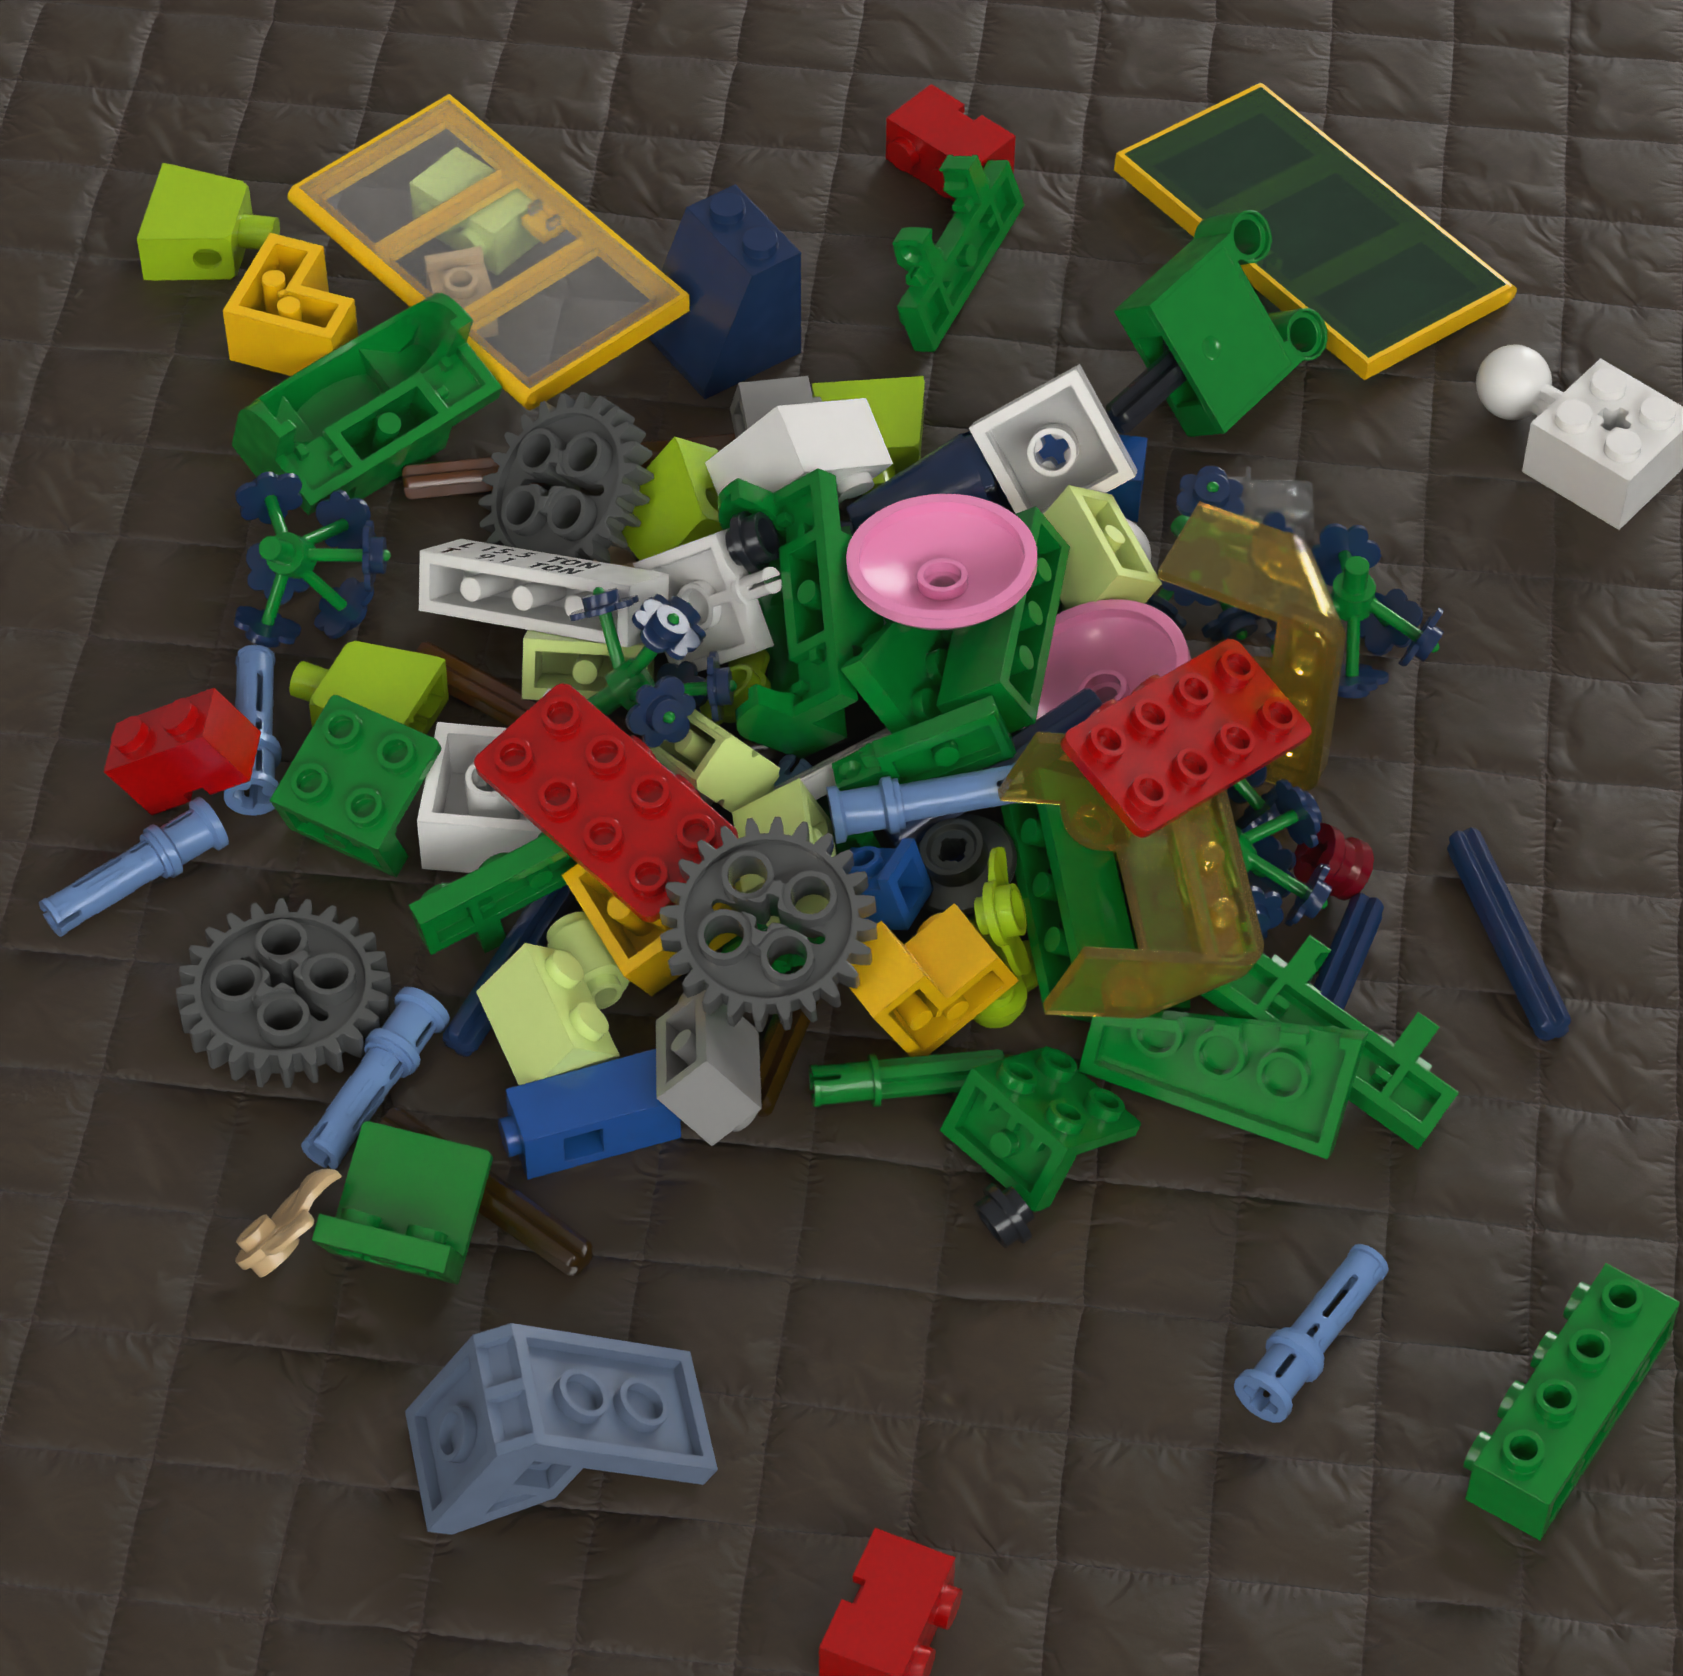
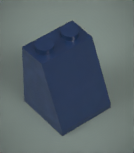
(740, 292)

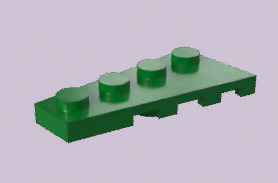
(900, 673)
(1244, 1072)

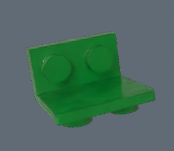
(355, 783)
(1032, 1119)
(408, 1203)

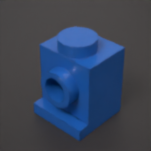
(896, 880)

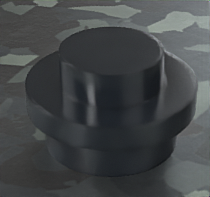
(752, 541)
(1004, 1214)

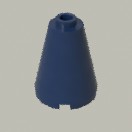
(949, 469)

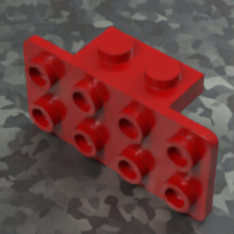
(1185, 737)
(601, 798)

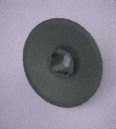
(965, 879)

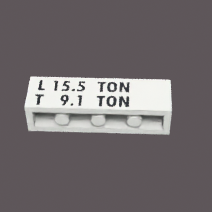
(530, 588)

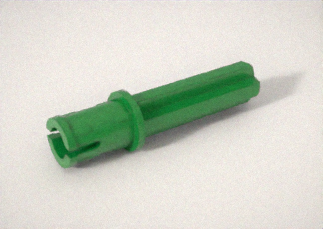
(894, 1078)

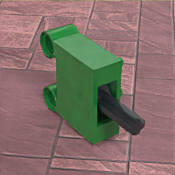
(1208, 333)

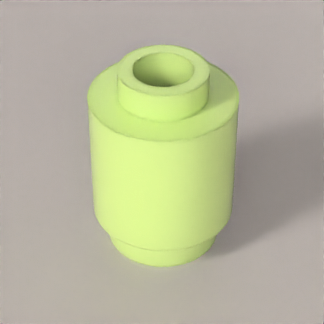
(601, 973)

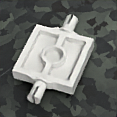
(720, 594)

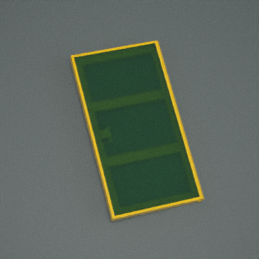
(1338, 231)

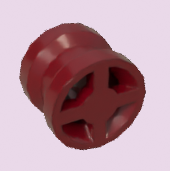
(1348, 860)

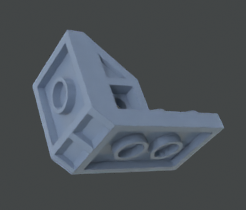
(538, 1406)

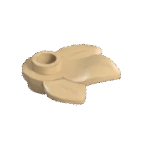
(271, 1241)

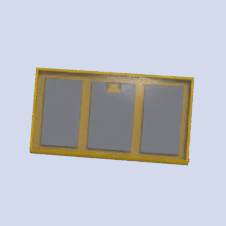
(472, 218)

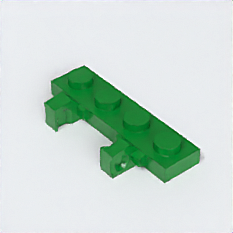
(947, 272)
(489, 894)
(1391, 1077)

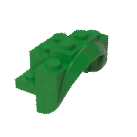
(369, 405)
(811, 620)

